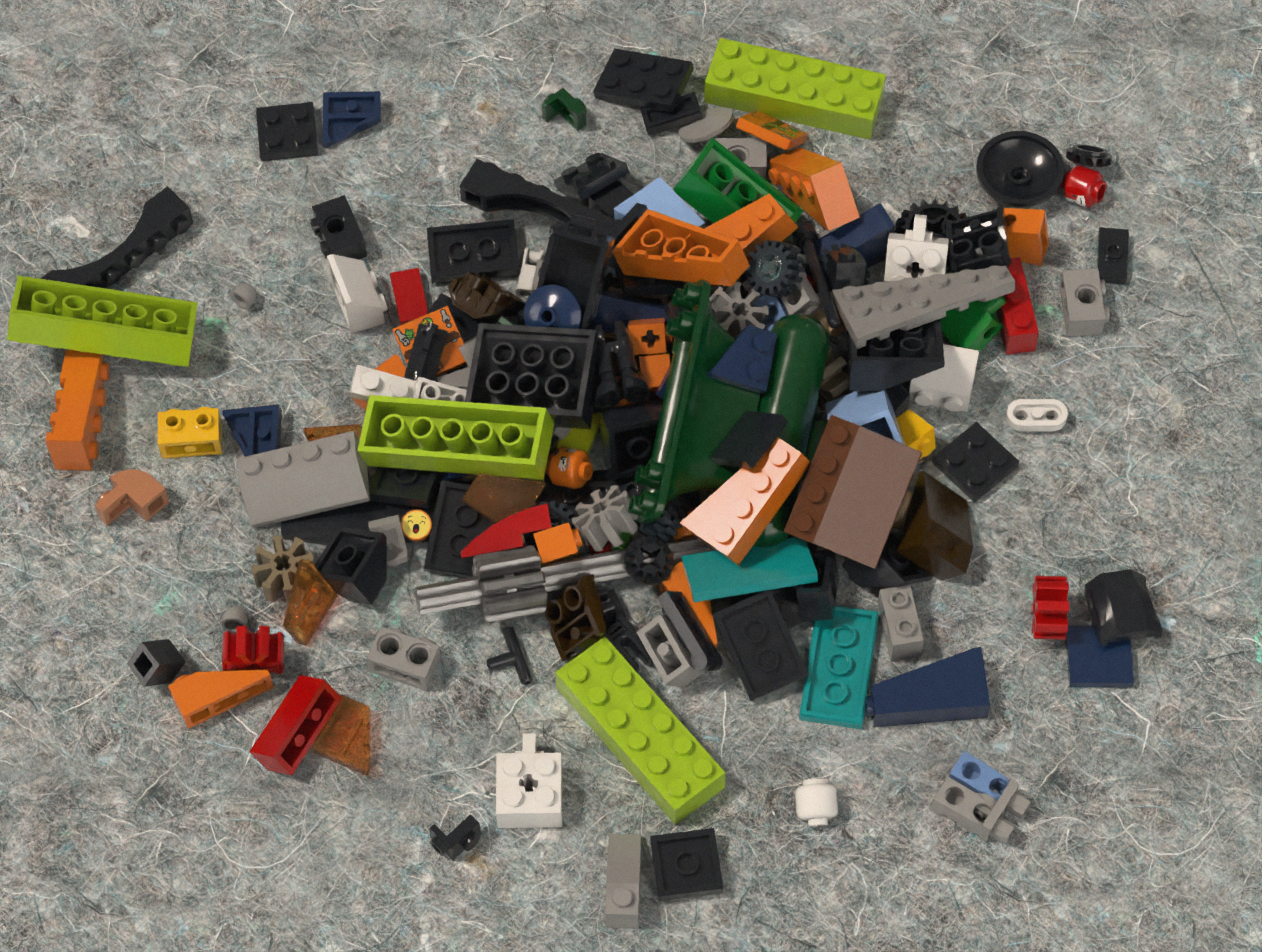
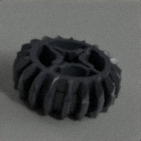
(936, 220)

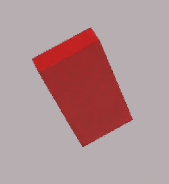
(408, 295)

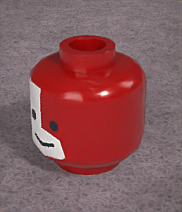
(1084, 186)

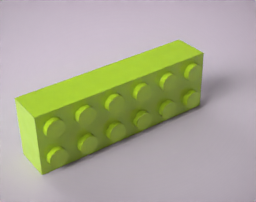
(795, 88)
(102, 321)
(456, 437)
(640, 730)

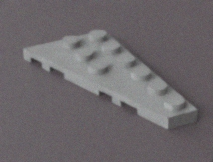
(912, 302)

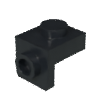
(462, 838)

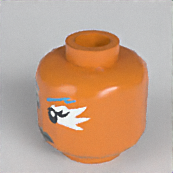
(569, 467)

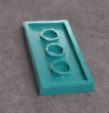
(762, 569)
(839, 668)

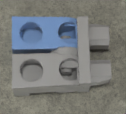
(801, 301)
(979, 798)

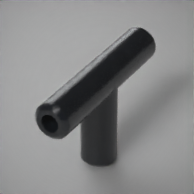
(514, 656)

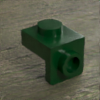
(567, 106)

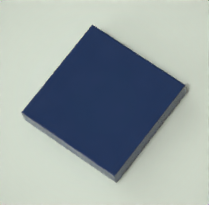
(1096, 664)

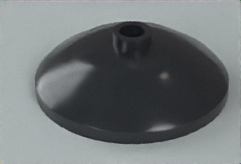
(1021, 157)

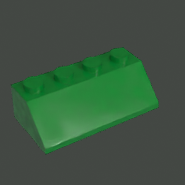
(723, 184)

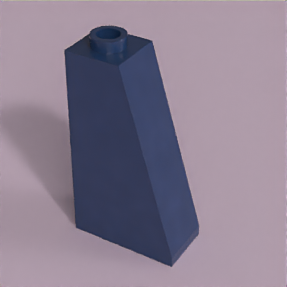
(867, 234)
(625, 308)
(933, 693)

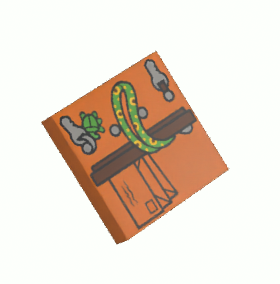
(771, 130)
(451, 355)

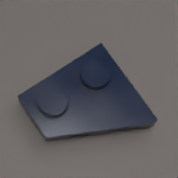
(349, 114)
(747, 360)
(255, 428)

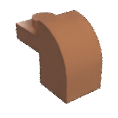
(134, 490)

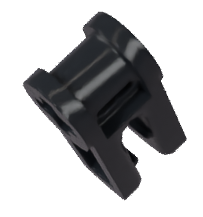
(622, 634)

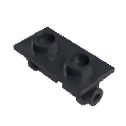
(426, 352)

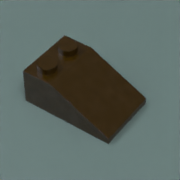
(937, 529)

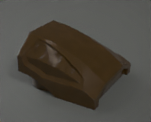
(483, 297)
(576, 618)

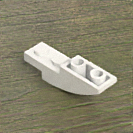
(375, 382)

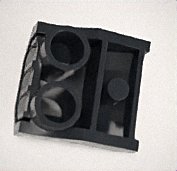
(978, 241)
(1121, 607)

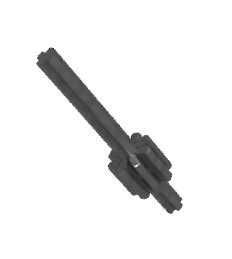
(516, 583)

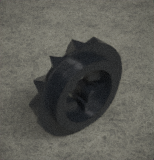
(1089, 155)
(648, 574)

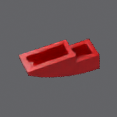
(507, 532)

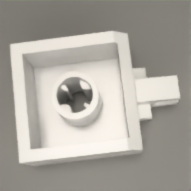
(915, 246)
(526, 771)

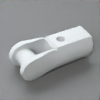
(527, 273)

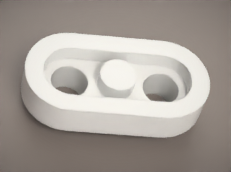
(1036, 414)

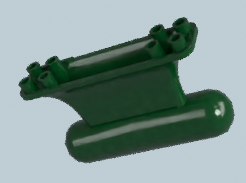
(703, 411)

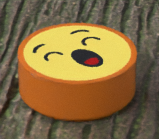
(416, 525)

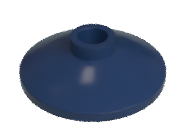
(559, 301)

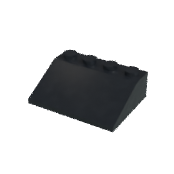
(896, 358)
(536, 369)

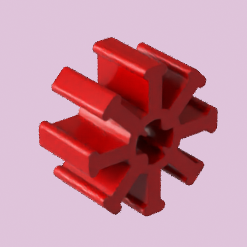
(1050, 607)
(253, 650)

